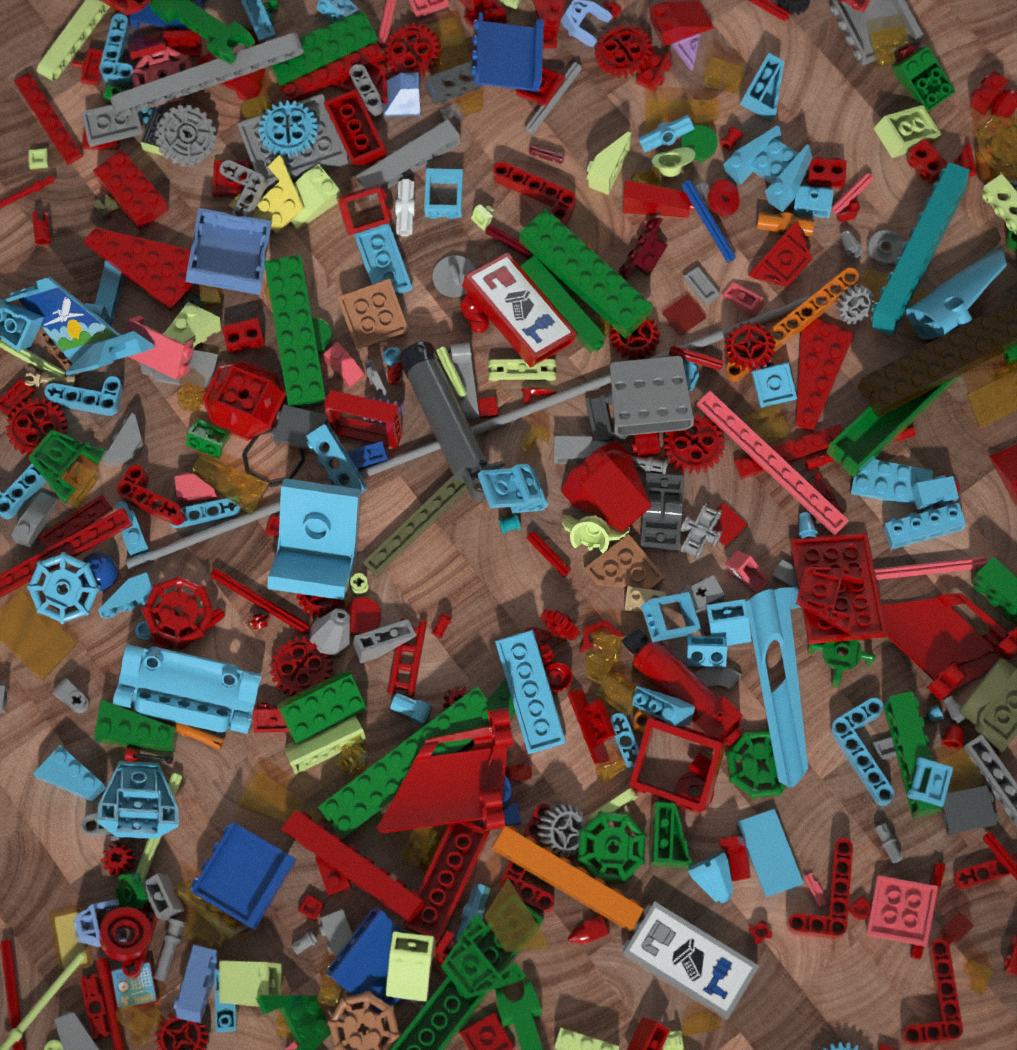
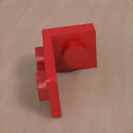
(737, 857)

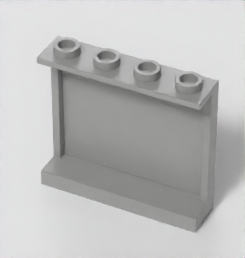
(876, 17)

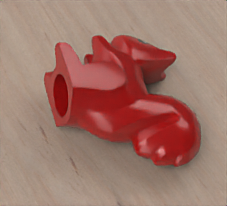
(477, 320)

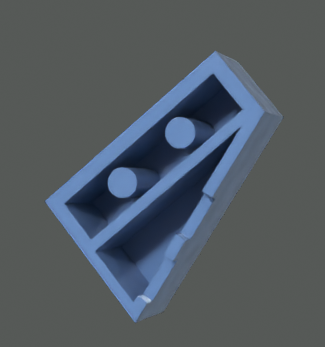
(196, 984)

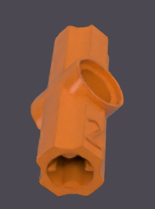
(782, 223)

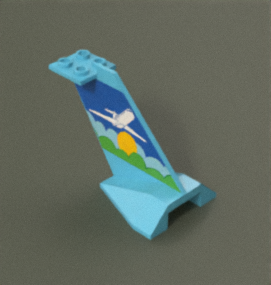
(76, 329)

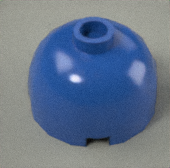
(103, 568)

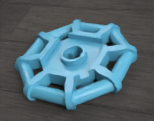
(60, 577)

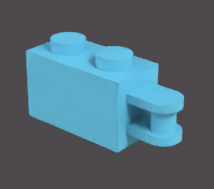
(133, 535)

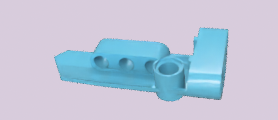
(950, 301)

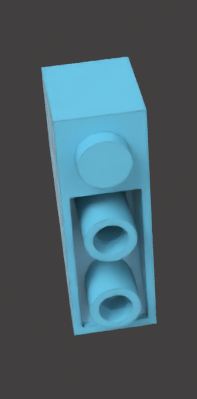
(130, 594)
(663, 706)

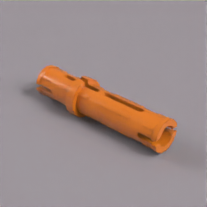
(198, 734)

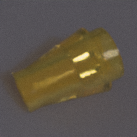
(609, 769)

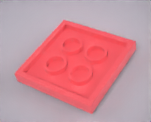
(902, 911)

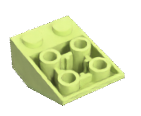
(410, 966)
(245, 981)

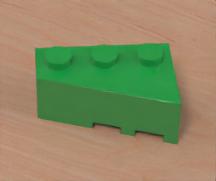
(667, 840)

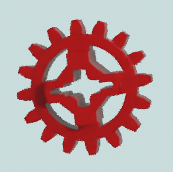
(559, 624)

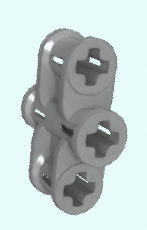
(701, 531)

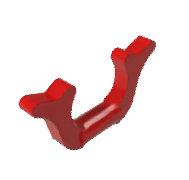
(595, 626)

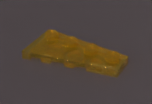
(234, 484)

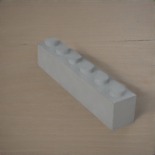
(410, 158)

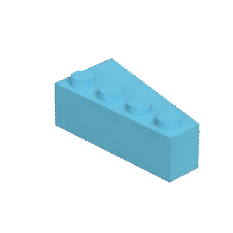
(18, 325)

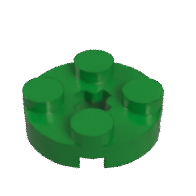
(131, 891)

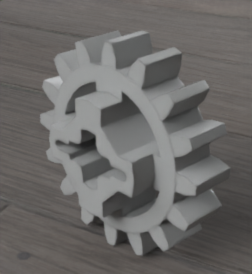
(855, 304)

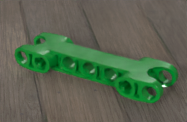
(220, 36)
(521, 1016)

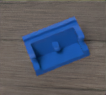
(368, 455)

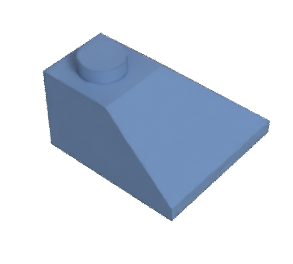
(403, 95)

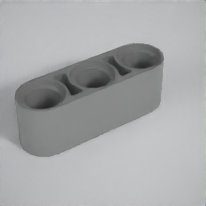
(368, 97)

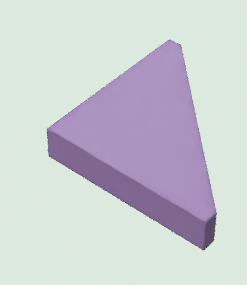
(687, 50)

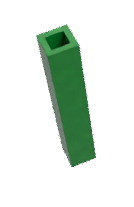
(587, 332)

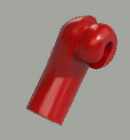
(850, 213)
(393, 374)

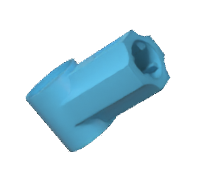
(416, 710)

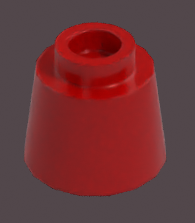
(953, 737)

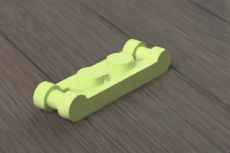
(519, 370)

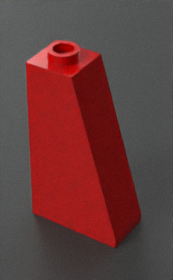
(655, 200)

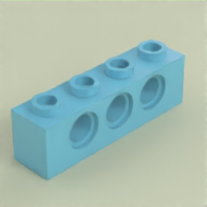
(346, 467)

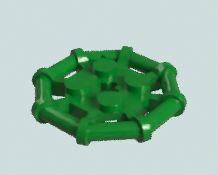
(749, 765)
(604, 838)

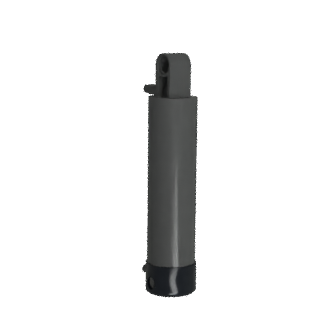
(445, 416)

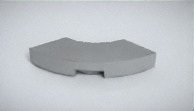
(718, 677)

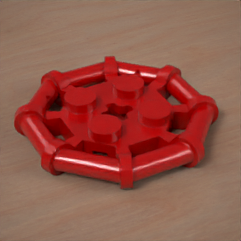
(172, 601)

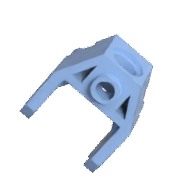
(575, 14)
(88, 919)

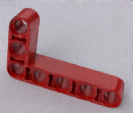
(538, 194)
(517, 877)
(834, 898)
(942, 1000)

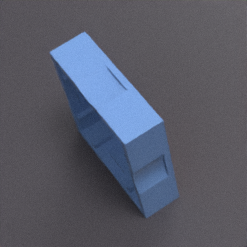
(228, 251)

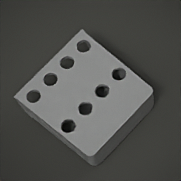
(650, 396)

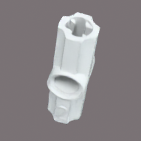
(405, 207)

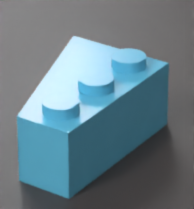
(70, 775)

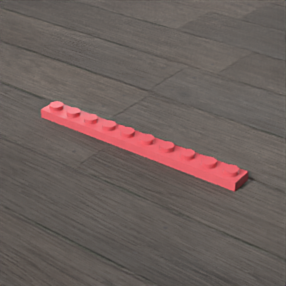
(772, 463)

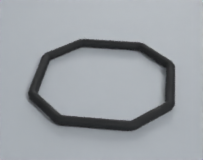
(275, 483)

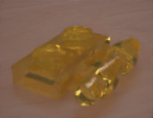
(770, 430)

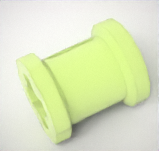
(354, 582)

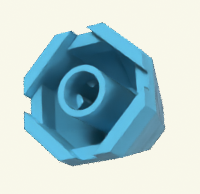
(714, 877)

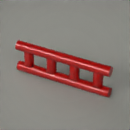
(413, 668)

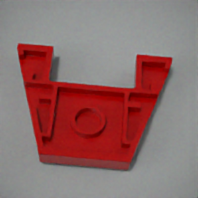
(820, 592)

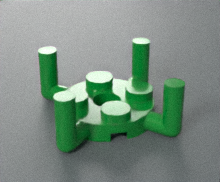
(841, 663)

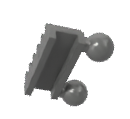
(599, 418)

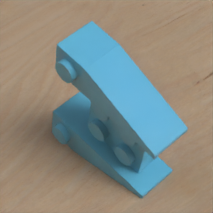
(773, 163)

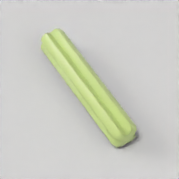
(451, 372)

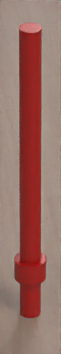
(36, 186)

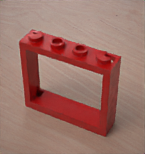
(367, 408)
(688, 734)

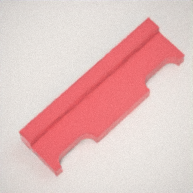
(815, 890)

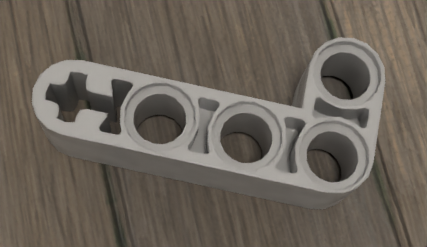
(463, 364)

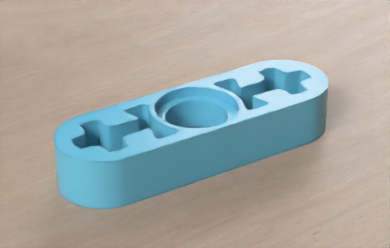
(625, 725)

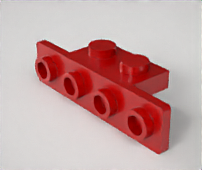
(593, 723)

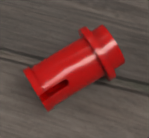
(441, 625)

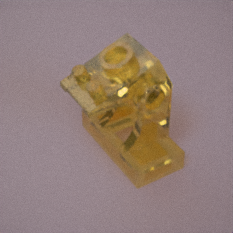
(600, 664)

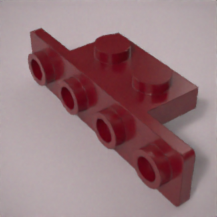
(646, 252)

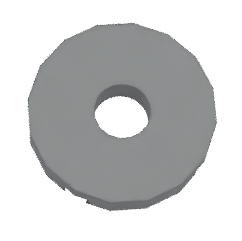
(882, 257)

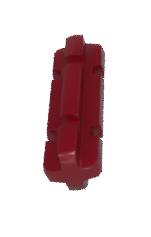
(547, 154)

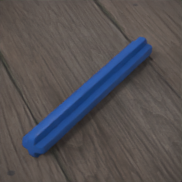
(708, 221)

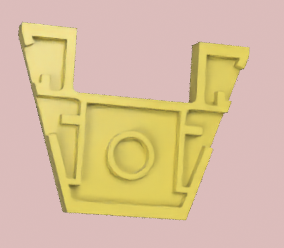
(281, 202)

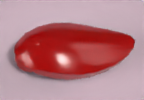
(1005, 103)

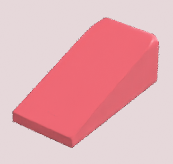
(744, 299)

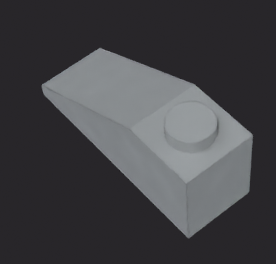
(34, 520)
(382, 640)

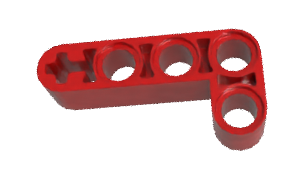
(152, 500)

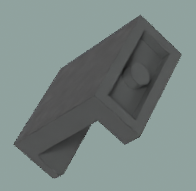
(295, 425)
(968, 811)

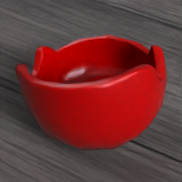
(558, 676)

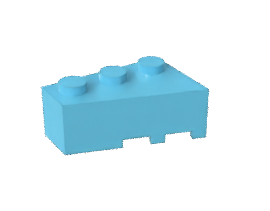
(764, 89)

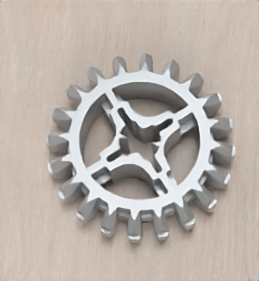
(566, 818)

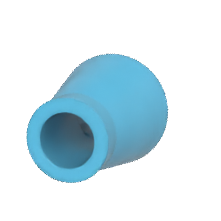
(806, 526)

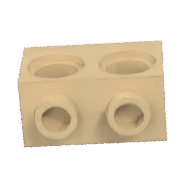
(637, 596)

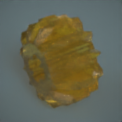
(256, 106)

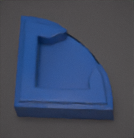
(511, 815)

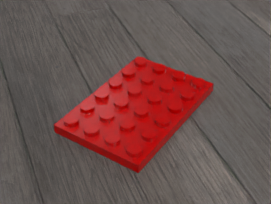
(853, 598)

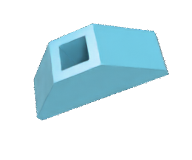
(225, 1014)

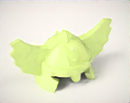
(591, 532)

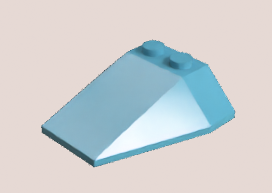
(138, 802)

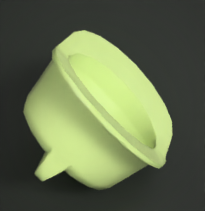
(672, 162)

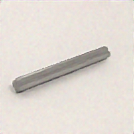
(543, 111)

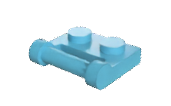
(936, 785)

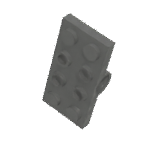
(663, 520)

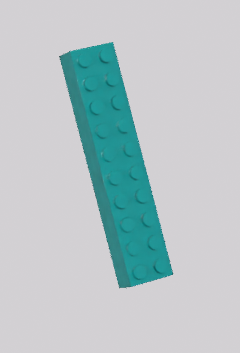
(920, 249)

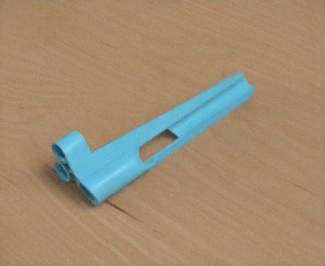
(770, 621)

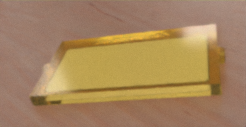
(66, 941)

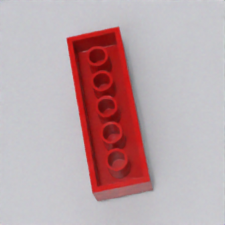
(448, 878)

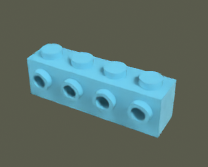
(924, 526)

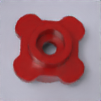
(259, 621)
(754, 930)

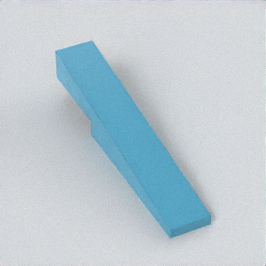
(258, 19)

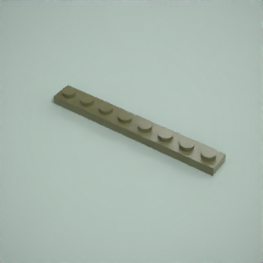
(414, 526)

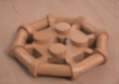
(365, 1015)

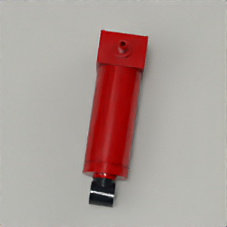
(676, 680)

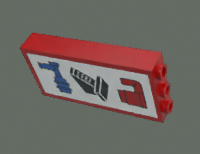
(519, 309)

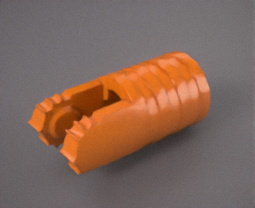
(986, 171)

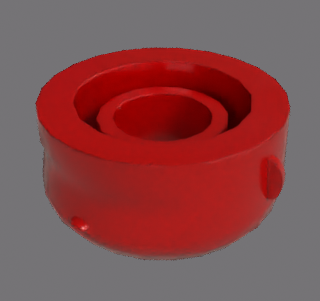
(128, 919)

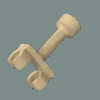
(68, 380)

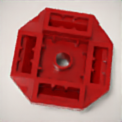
(249, 415)

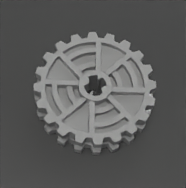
(187, 149)

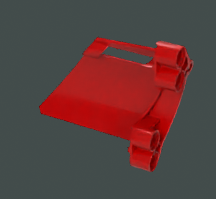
(945, 643)
(455, 784)

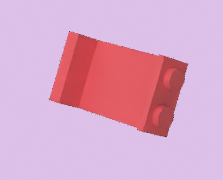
(168, 355)

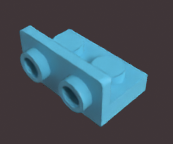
(337, 9)

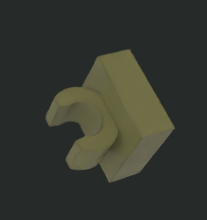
(106, 205)

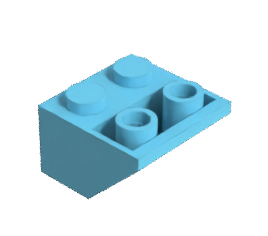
(729, 620)

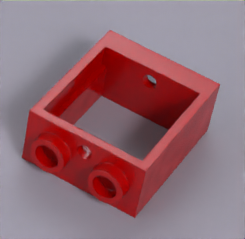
(341, 200)

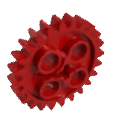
(425, 40)
(636, 42)
(21, 435)
(683, 457)
(287, 658)

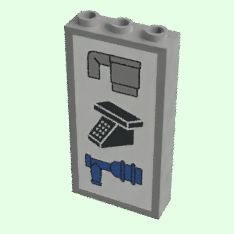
(689, 960)

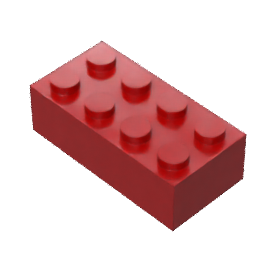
(130, 189)

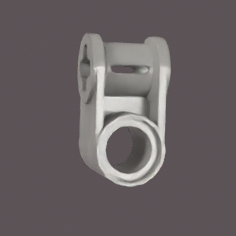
(69, 694)

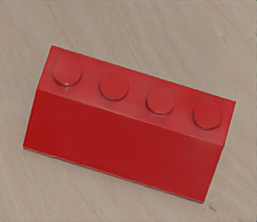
(355, 128)

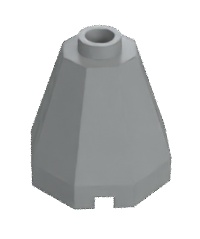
(331, 632)

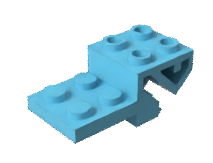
(513, 488)

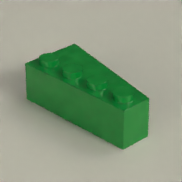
(127, 728)

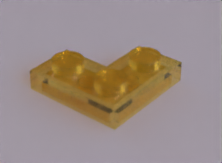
(883, 42)

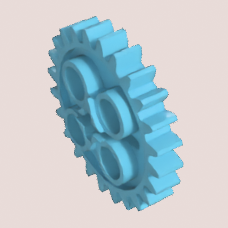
(270, 130)

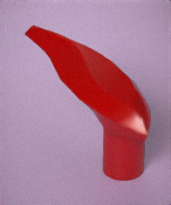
(528, 391)

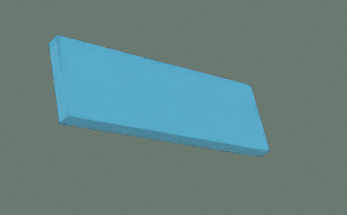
(530, 692)

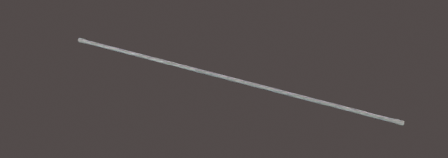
(142, 559)

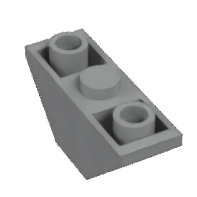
(125, 444)

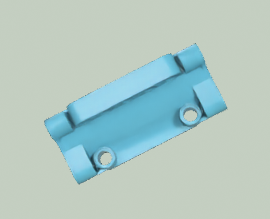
(187, 689)

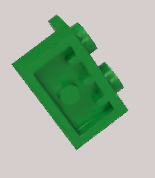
(207, 438)

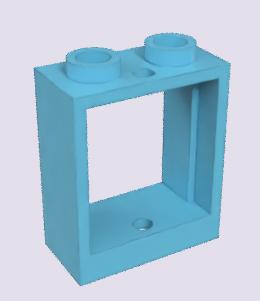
(444, 176)
(656, 622)

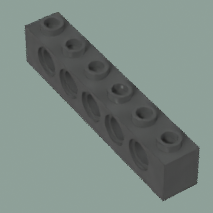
(453, 78)

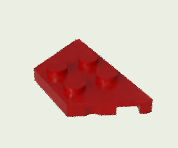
(378, 75)
(784, 260)

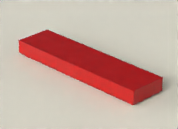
(77, 521)

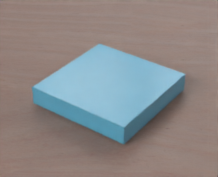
(774, 385)

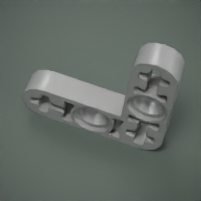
(249, 183)

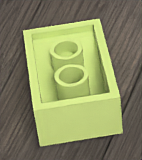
(905, 130)
(607, 164)
(317, 195)

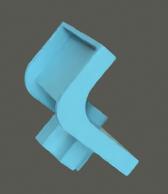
(316, 539)

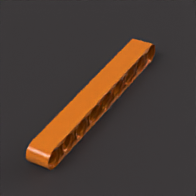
(802, 321)

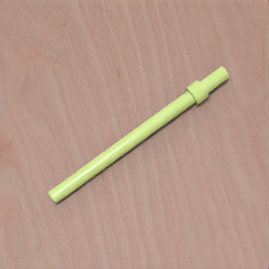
(16, 1034)

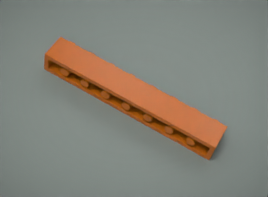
(567, 878)

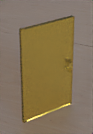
(34, 641)

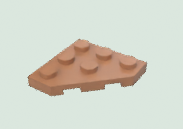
(624, 566)

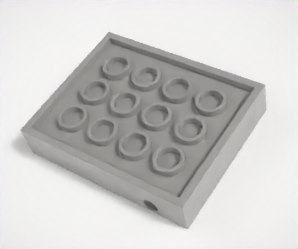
(326, 151)

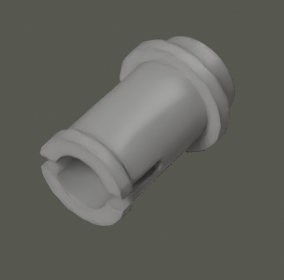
(304, 942)

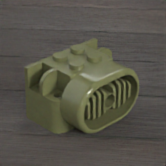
(994, 705)

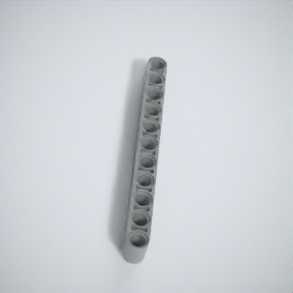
(206, 75)

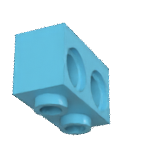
(706, 646)

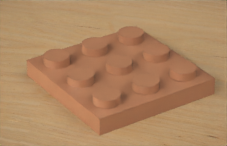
(373, 314)

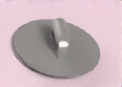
(450, 274)

